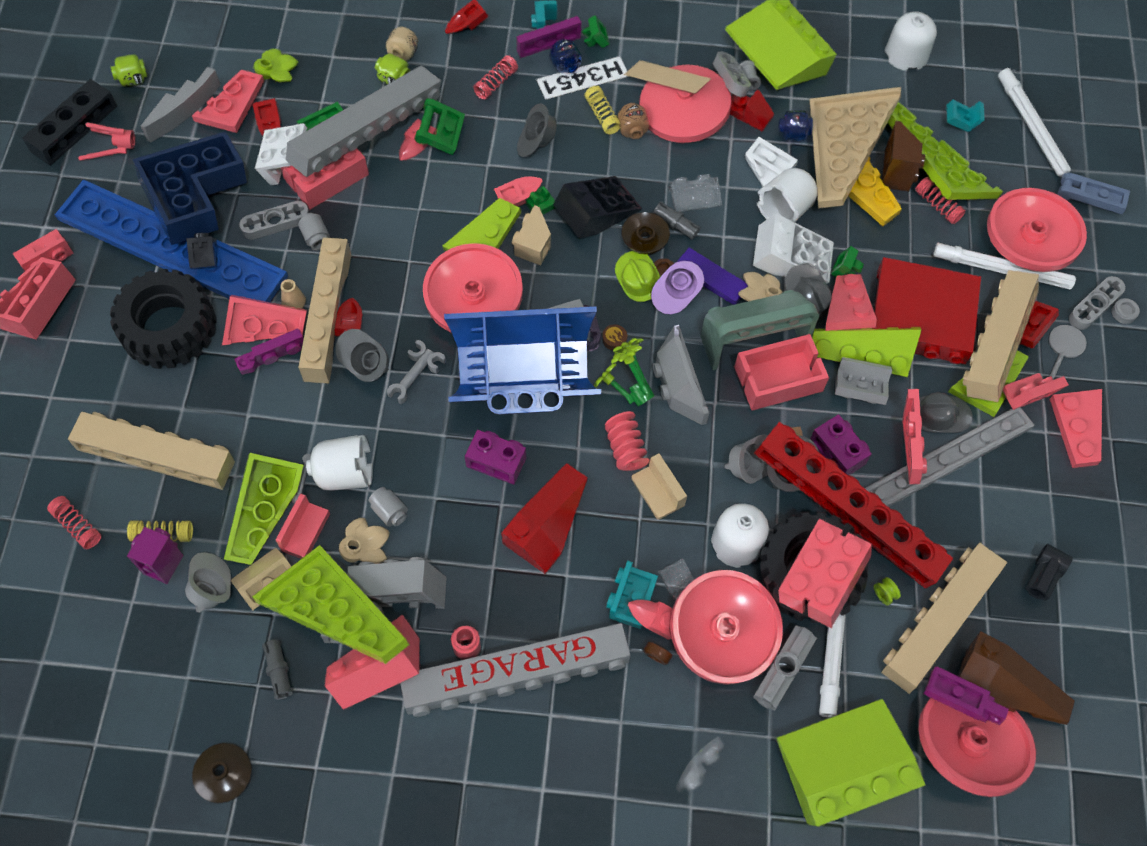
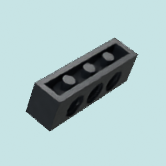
(68, 122)

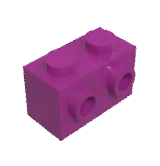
(839, 443)
(495, 456)
(155, 554)

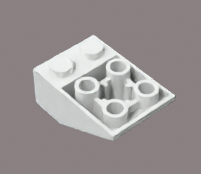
(786, 244)

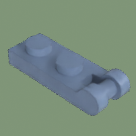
(1093, 192)

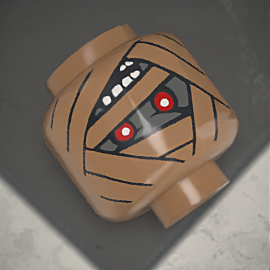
(633, 121)

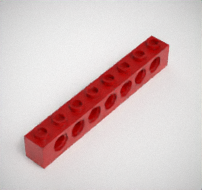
(837, 502)

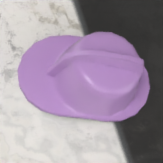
(677, 287)

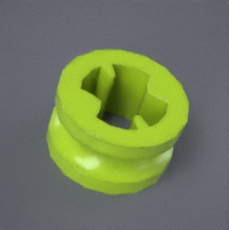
(887, 591)

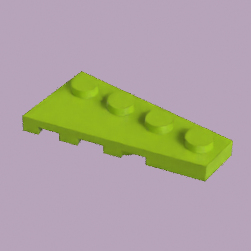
(880, 346)

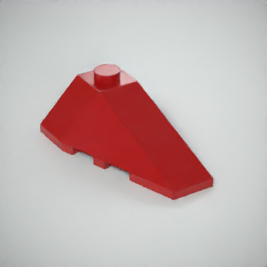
(544, 522)

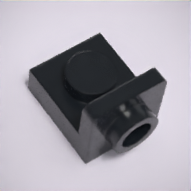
(201, 251)

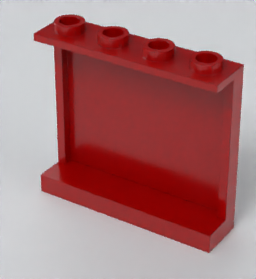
(932, 299)

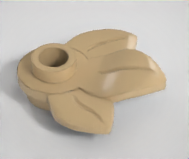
(759, 286)
(366, 539)

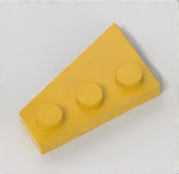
(874, 196)

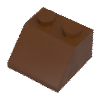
(902, 159)

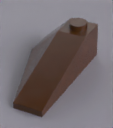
(1014, 680)

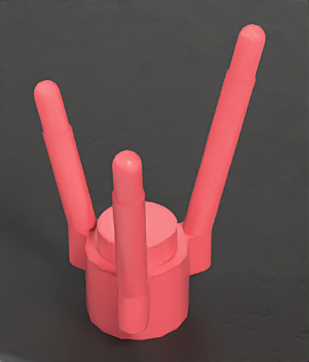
(121, 138)

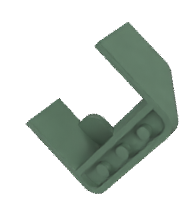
(756, 319)

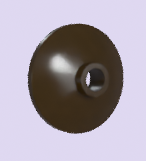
(646, 225)
(229, 784)

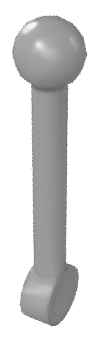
(303, 476)

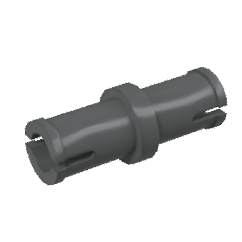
(677, 220)
(277, 669)

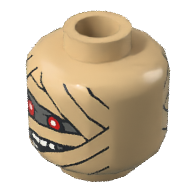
(402, 43)

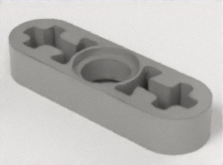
(732, 74)
(280, 211)
(1096, 312)

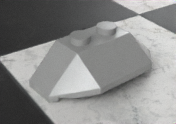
(679, 379)

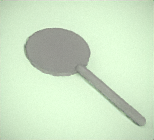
(1067, 343)

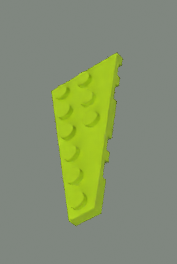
(945, 164)
(329, 602)

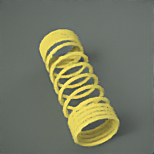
(610, 119)
(183, 529)

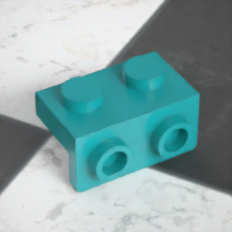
(633, 585)

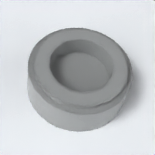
(1125, 311)

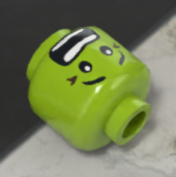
(391, 68)
(129, 70)

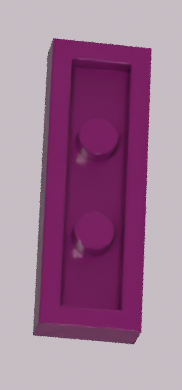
(545, 37)

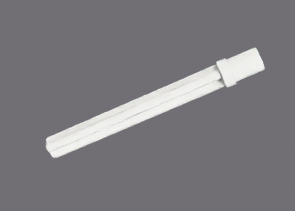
(1014, 90)
(997, 264)
(830, 687)

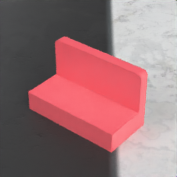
(302, 528)

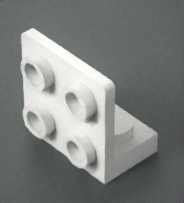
(273, 151)

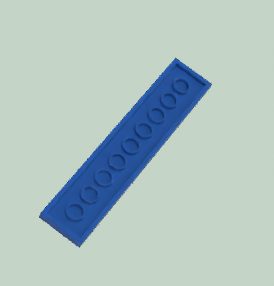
(141, 234)

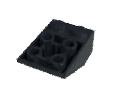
(595, 205)

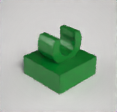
(596, 33)
(541, 199)
(847, 263)

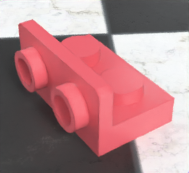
(49, 246)
(1032, 389)

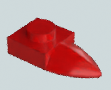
(468, 16)
(267, 115)
(348, 317)

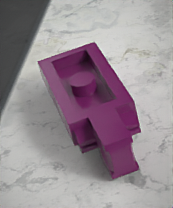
(270, 351)
(964, 696)

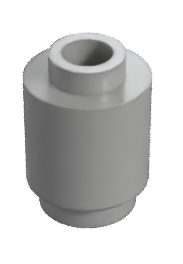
(313, 230)
(388, 507)

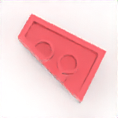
(232, 104)
(912, 437)

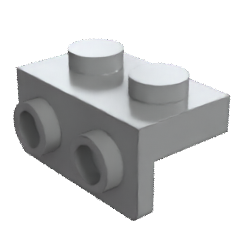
(863, 381)

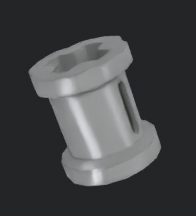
(750, 71)

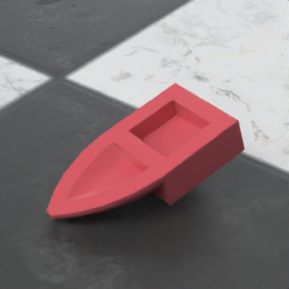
(410, 147)
(518, 190)
(652, 616)

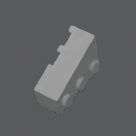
(400, 582)

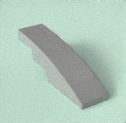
(176, 109)

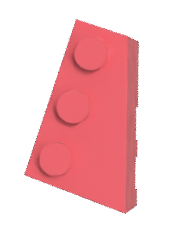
(35, 298)
(361, 676)

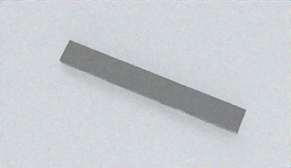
(953, 456)

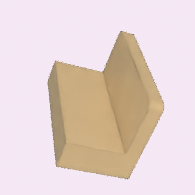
(659, 488)
(260, 575)

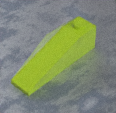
(262, 499)

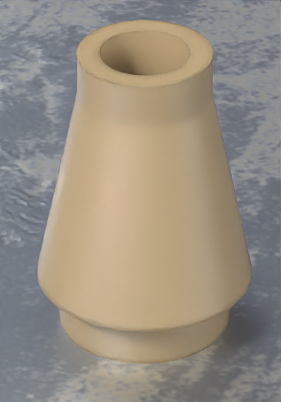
(291, 294)

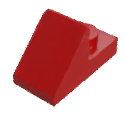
(752, 110)

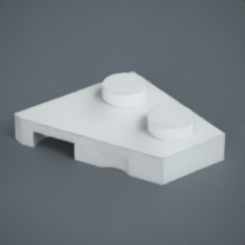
(768, 160)

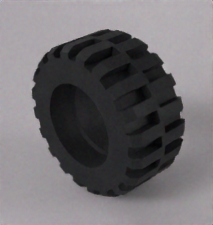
(155, 292)
(788, 542)

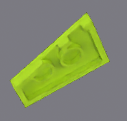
(489, 227)
(986, 406)

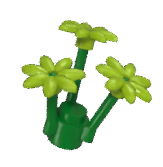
(640, 391)

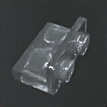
(695, 193)

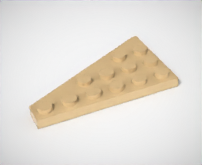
(844, 137)

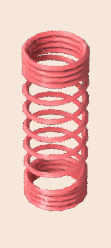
(484, 86)
(955, 215)
(92, 535)

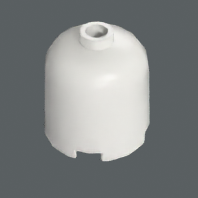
(911, 41)
(788, 194)
(341, 463)
(737, 542)

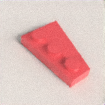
(850, 305)
(260, 320)
(1080, 425)

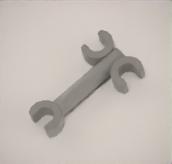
(423, 357)

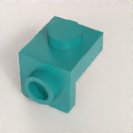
(543, 11)
(964, 116)

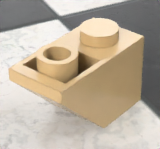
(533, 239)

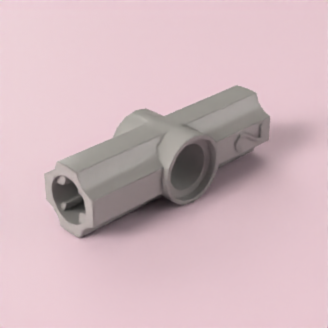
(776, 681)

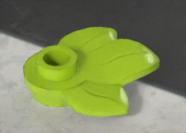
(275, 65)

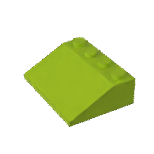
(782, 44)
(849, 763)

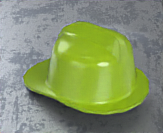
(636, 275)

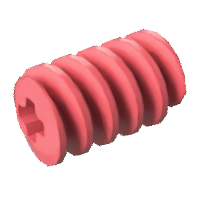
(625, 442)

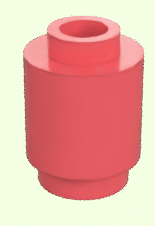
(464, 635)

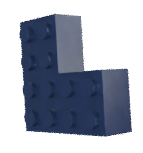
(183, 177)

